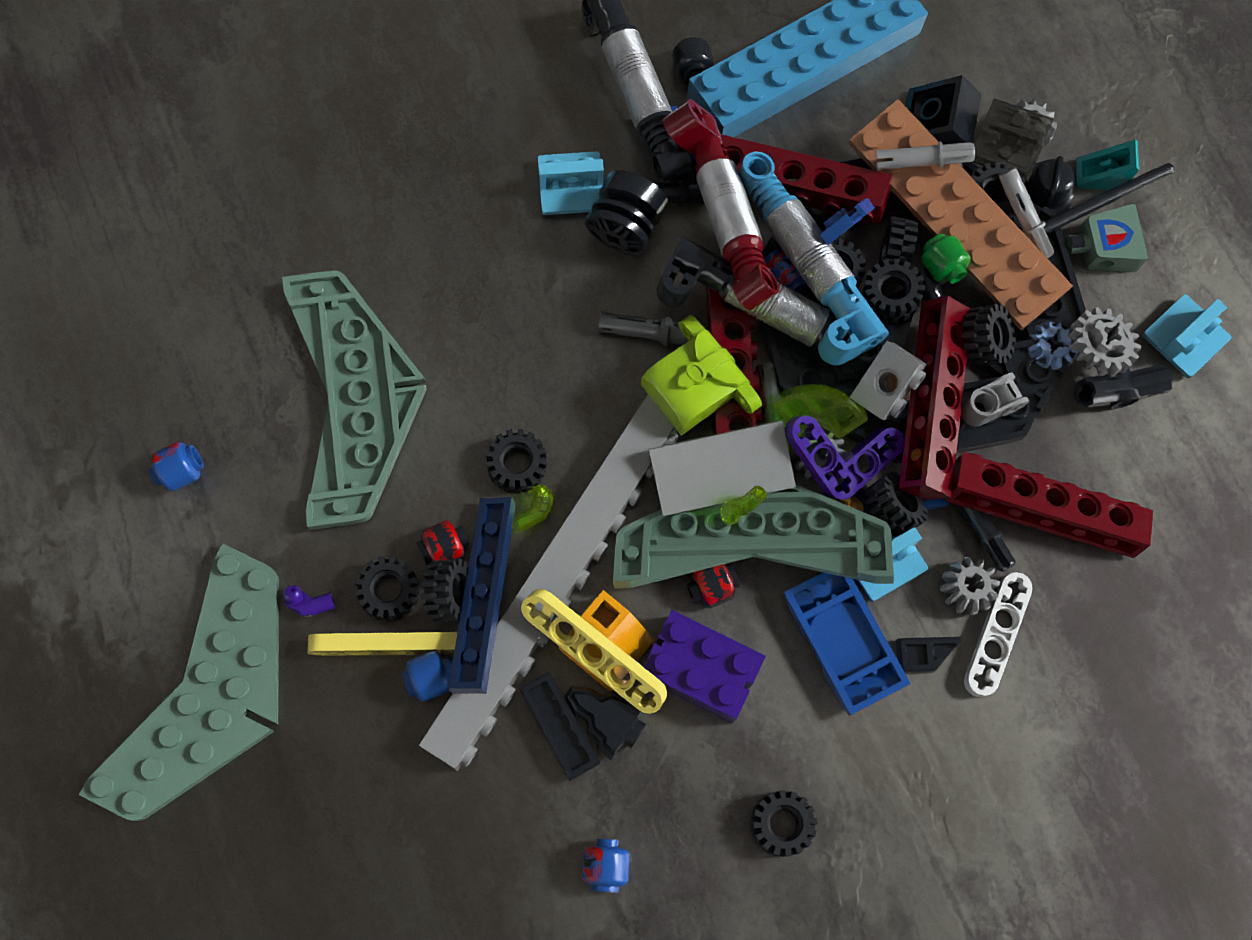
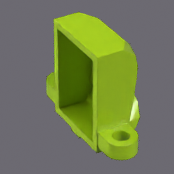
(697, 379)

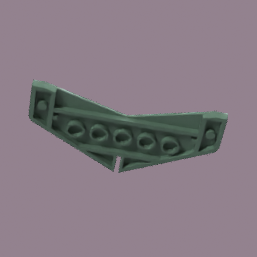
(364, 410)
(786, 528)
(204, 718)

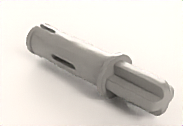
(926, 156)
(1027, 216)

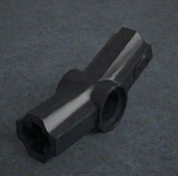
(1124, 387)

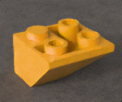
(619, 627)

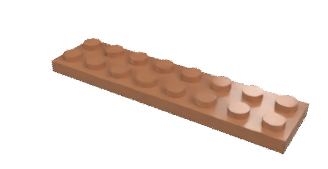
(953, 204)

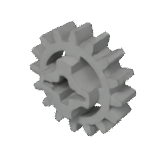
(1104, 341)

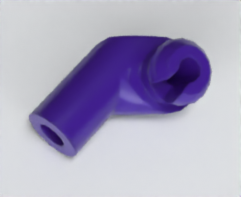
(306, 605)

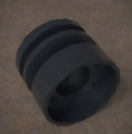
(626, 212)

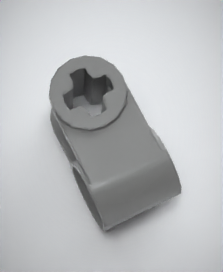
(997, 398)

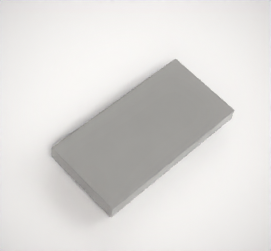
(721, 467)

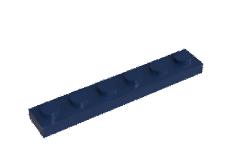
(482, 596)

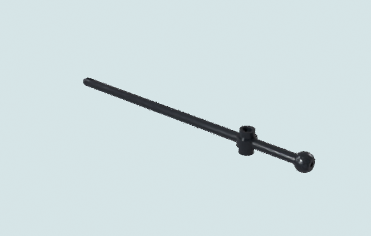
(932, 287)

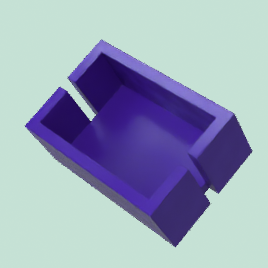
(704, 666)

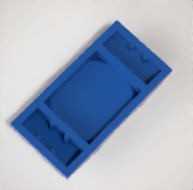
(845, 640)

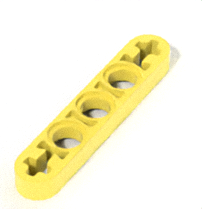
(381, 643)
(611, 654)

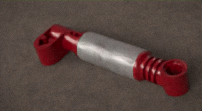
(725, 202)

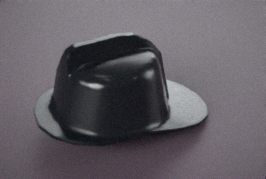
(1052, 185)

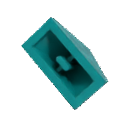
(1108, 166)

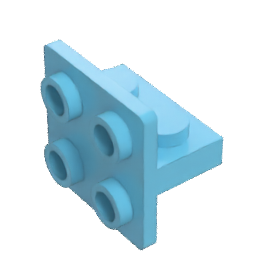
(570, 182)
(1188, 334)
(906, 565)

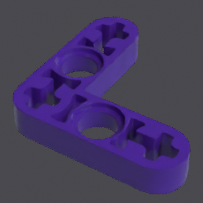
(842, 467)

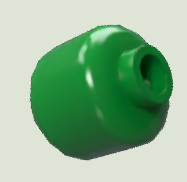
(945, 258)

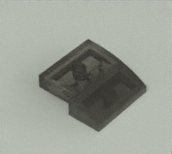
(1011, 137)

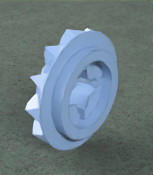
(1042, 349)

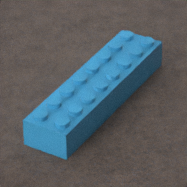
(802, 59)

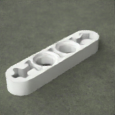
(1003, 636)

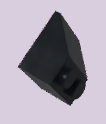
(946, 109)

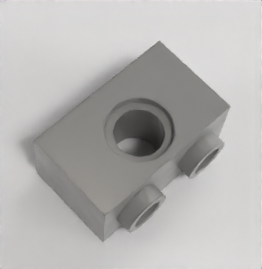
(871, 389)

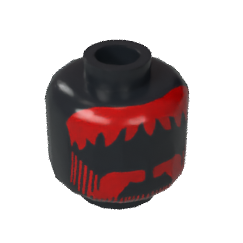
(442, 542)
(713, 585)

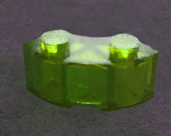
(827, 405)

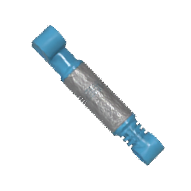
(817, 263)

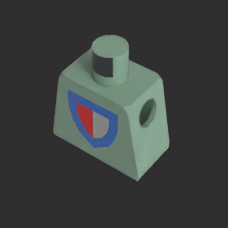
(1110, 241)

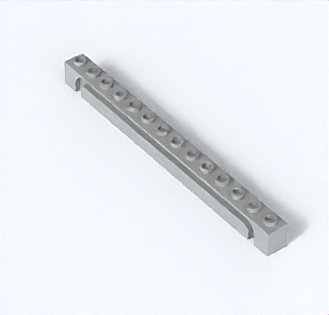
(558, 572)

